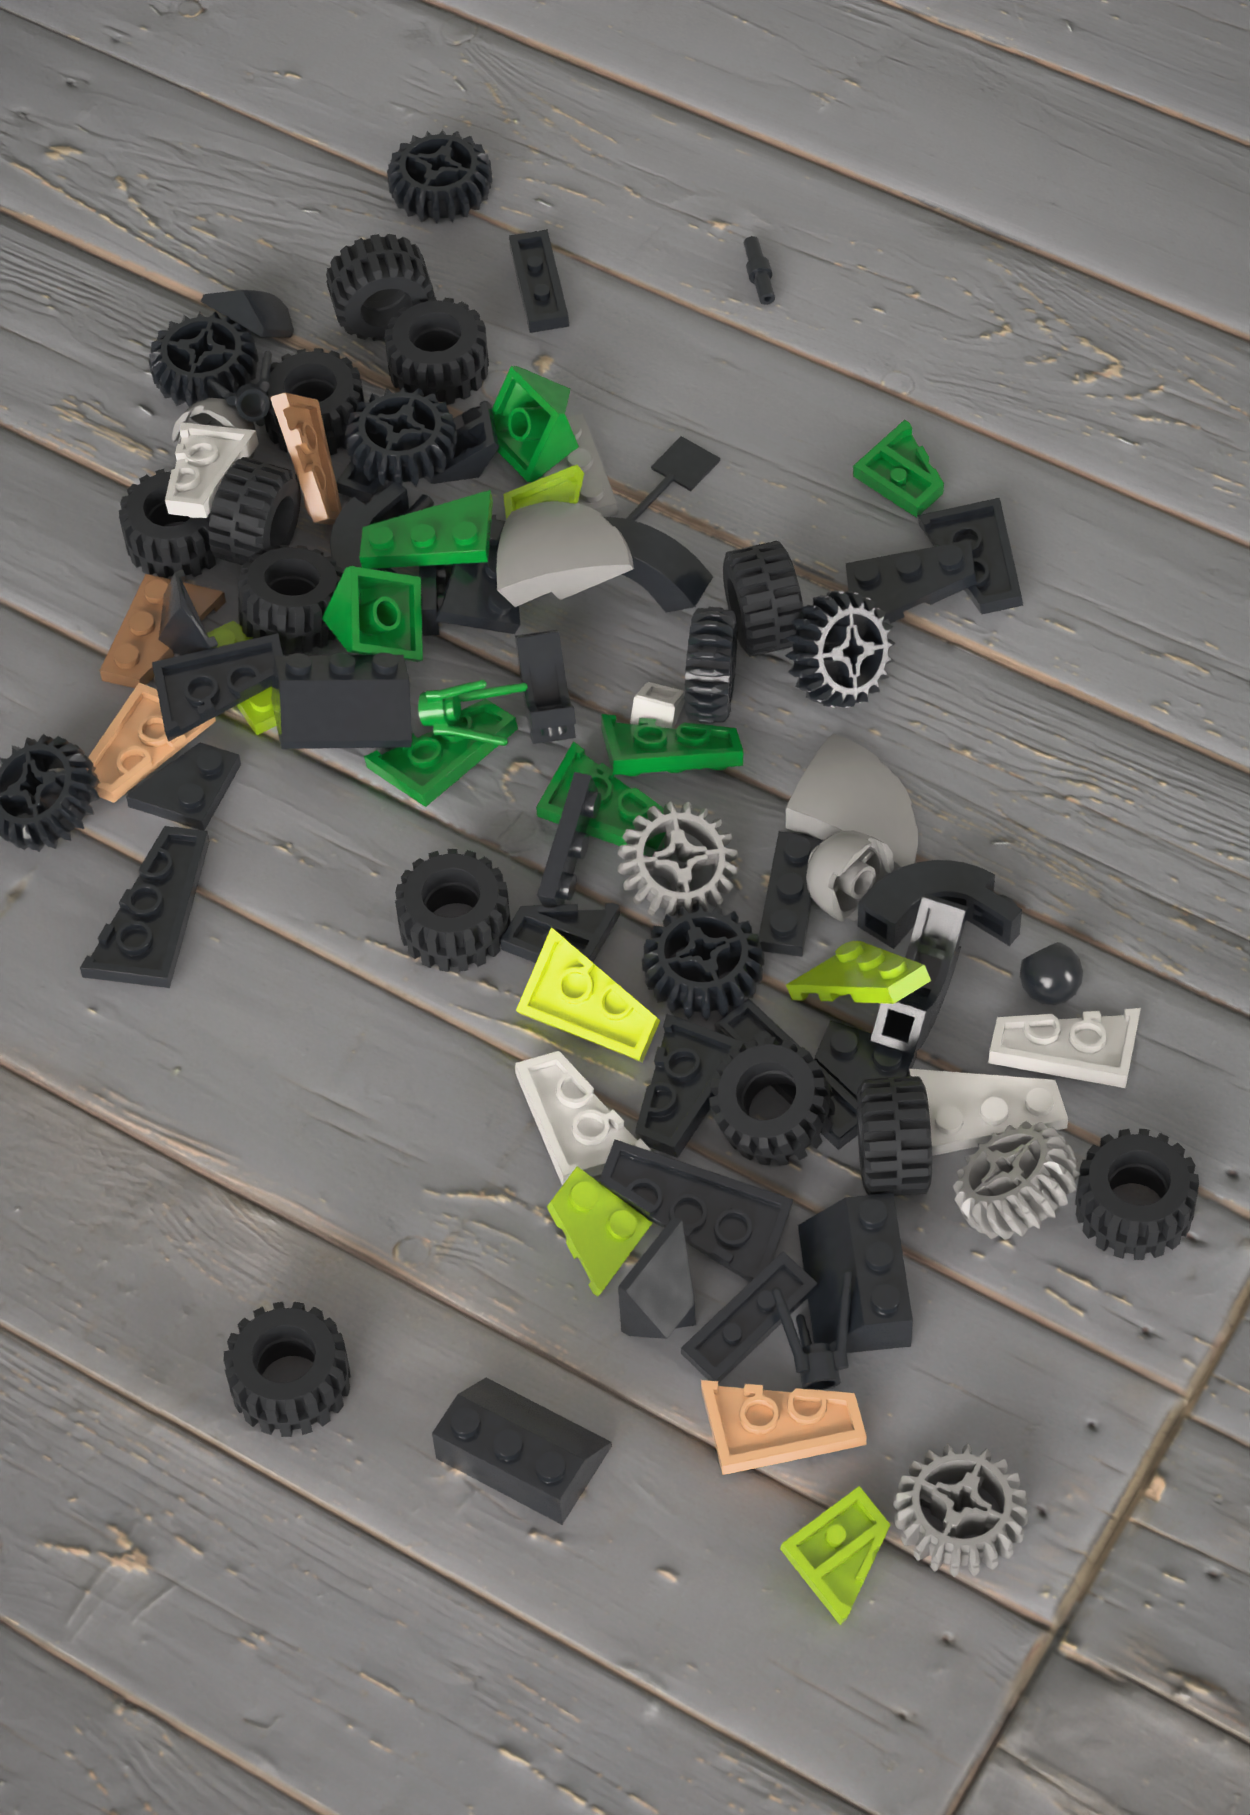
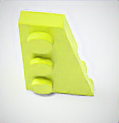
(585, 1002)

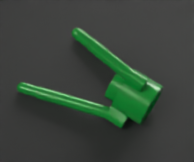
(443, 706)

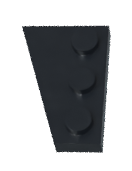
(913, 577)

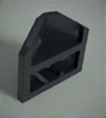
(254, 310)
(474, 447)
(180, 622)

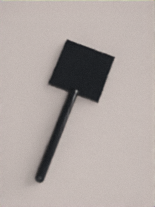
(681, 463)

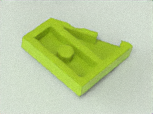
(596, 1226)
(838, 1550)

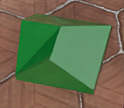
(532, 423)
(377, 613)

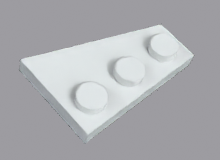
(201, 464)
(1074, 1048)
(973, 1106)
(570, 1116)

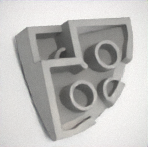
(557, 551)
(854, 791)

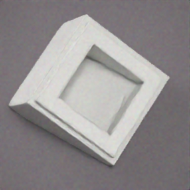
(658, 703)

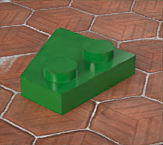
(901, 471)

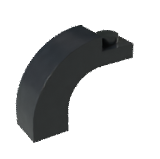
(355, 515)
(663, 566)
(547, 697)
(894, 901)
(936, 946)

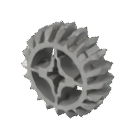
(675, 825)
(1016, 1180)
(994, 1529)

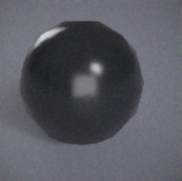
(1051, 974)

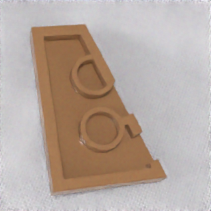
(309, 451)
(137, 639)

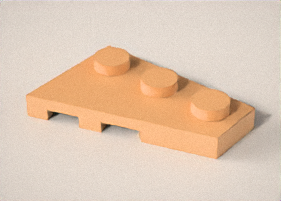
(135, 744)
(776, 1427)

